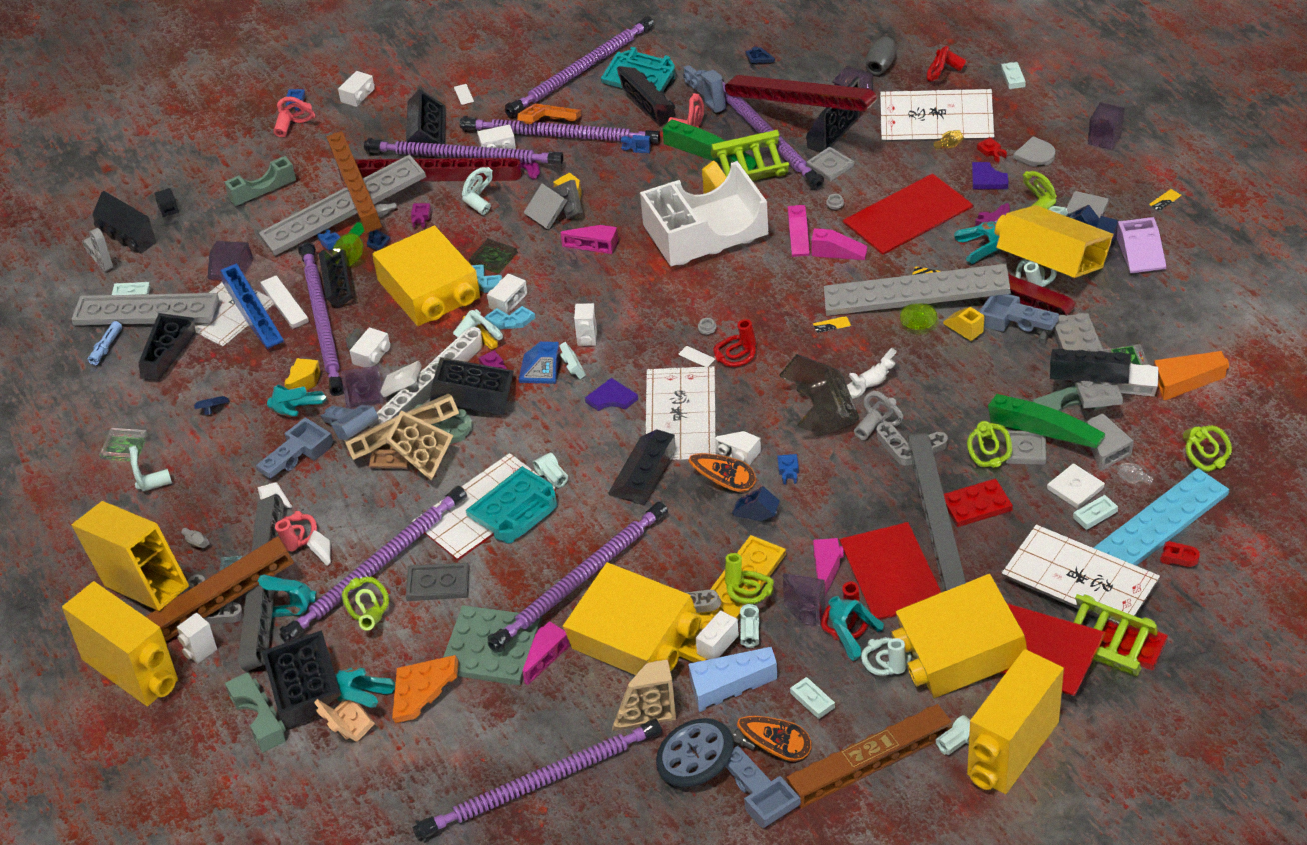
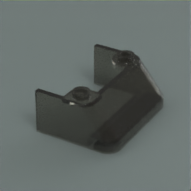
(828, 391)

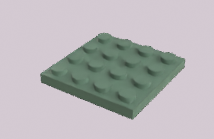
(473, 653)

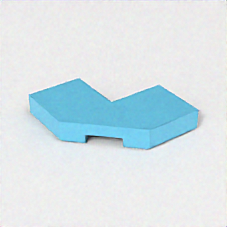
(486, 283)
(517, 319)

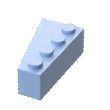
(731, 675)

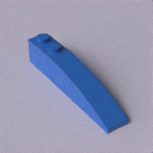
(250, 306)

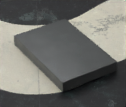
(437, 581)

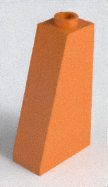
(1189, 372)

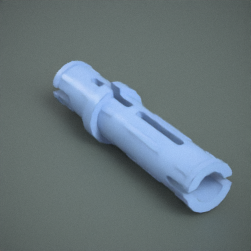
(102, 346)

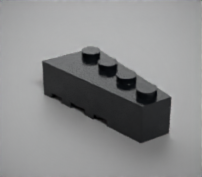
(164, 344)

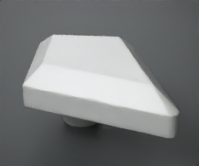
(274, 488)
(320, 546)

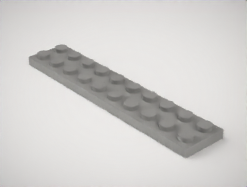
(340, 206)
(916, 289)

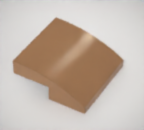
(387, 457)

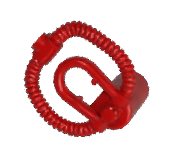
(947, 57)
(746, 340)
(850, 592)

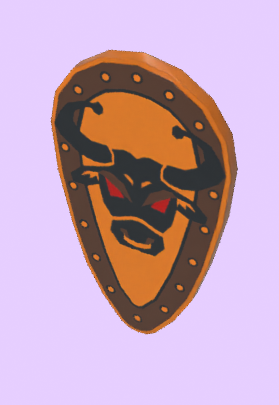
(724, 471)
(777, 736)

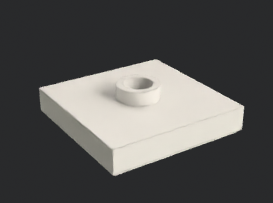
(401, 379)
(1075, 486)

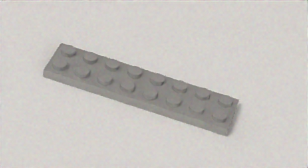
(143, 308)
(1078, 333)

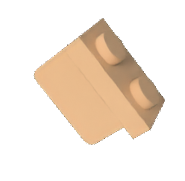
(346, 718)

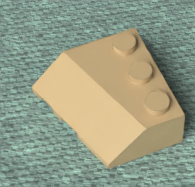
(419, 442)
(647, 697)

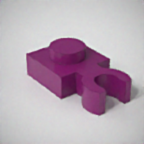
(420, 213)
(492, 359)

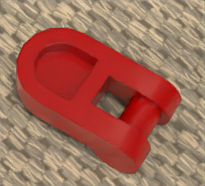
(1186, 556)

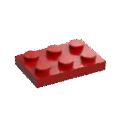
(977, 502)
(1150, 650)

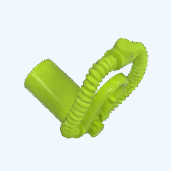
(1048, 198)
(988, 430)
(1198, 434)
(734, 578)
(372, 615)

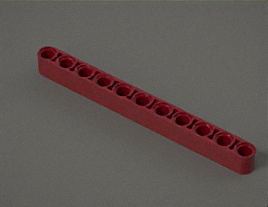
(801, 92)
(450, 168)

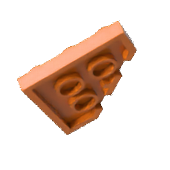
(421, 685)

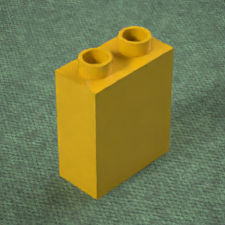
(1053, 240)
(426, 275)
(130, 555)
(631, 620)
(959, 636)
(120, 643)
(1014, 722)

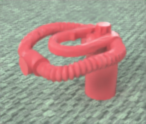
(286, 116)
(693, 119)
(287, 534)

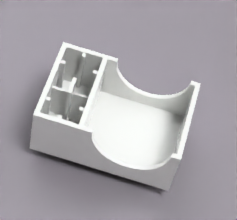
(707, 223)

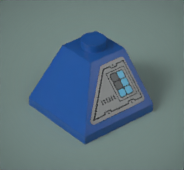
(541, 364)

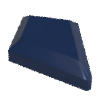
(759, 55)
(377, 240)
(206, 404)

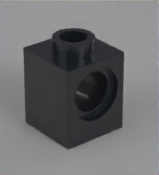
(166, 202)

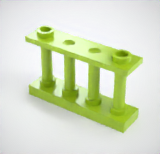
(752, 143)
(1109, 654)

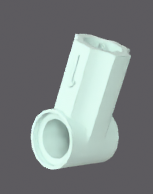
(548, 466)
(749, 625)
(955, 736)

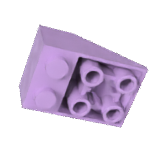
(1141, 245)

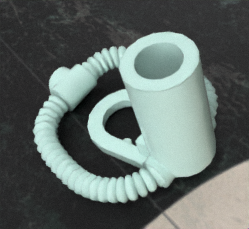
(470, 196)
(1033, 273)
(474, 318)
(148, 481)
(897, 657)

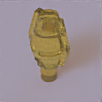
(949, 139)

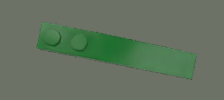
(698, 142)
(1042, 420)

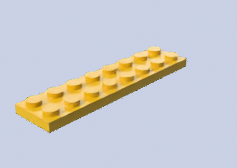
(756, 556)

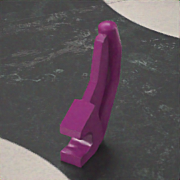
(532, 169)
(994, 216)

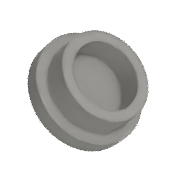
(835, 201)
(707, 326)

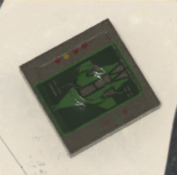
(493, 255)

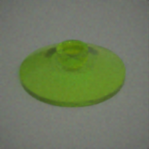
(352, 245)
(918, 316)

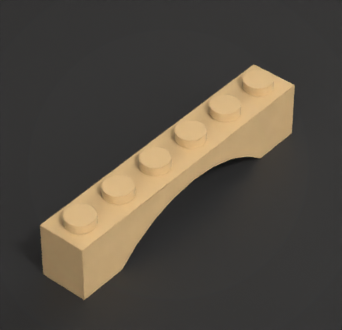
(376, 436)

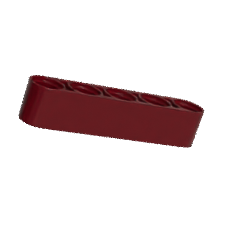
(1040, 297)

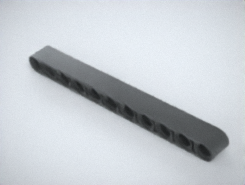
(935, 511)
(259, 600)

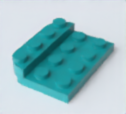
(656, 69)
(514, 505)

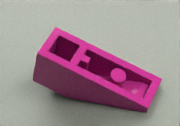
(798, 230)
(592, 238)
(835, 245)
(827, 559)
(546, 648)

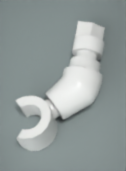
(872, 377)

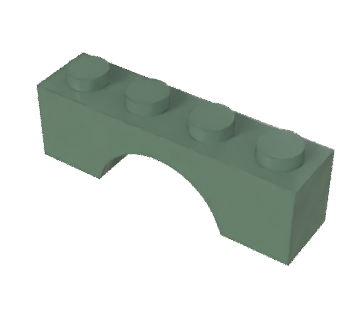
(278, 174)
(1062, 399)
(246, 695)

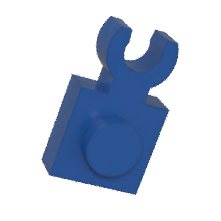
(297, 93)
(638, 143)
(328, 239)
(788, 467)

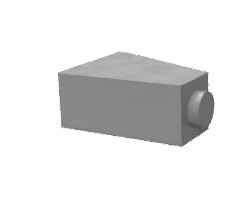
(1115, 444)

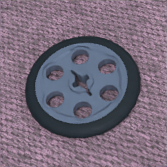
(706, 769)

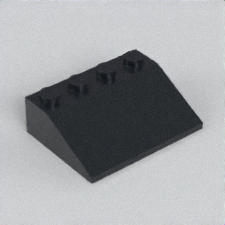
(831, 125)
(472, 385)
(299, 676)

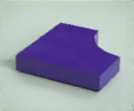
(987, 177)
(611, 394)

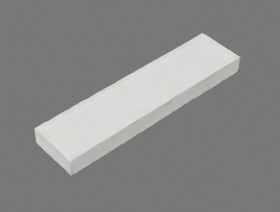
(284, 302)

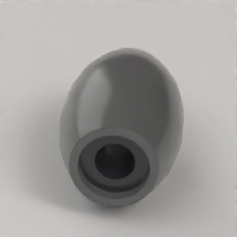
(880, 55)

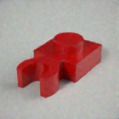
(990, 147)

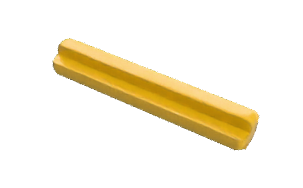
(487, 338)

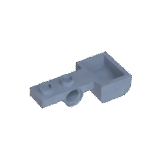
(707, 84)
(1003, 309)
(348, 421)
(302, 438)
(767, 798)

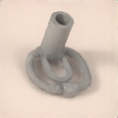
(874, 416)

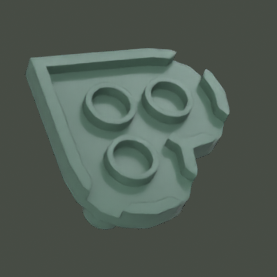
(457, 425)

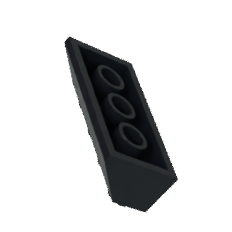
(646, 95)
(425, 119)
(123, 223)
(1090, 366)
(644, 467)

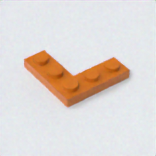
(537, 111)

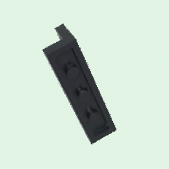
(333, 281)

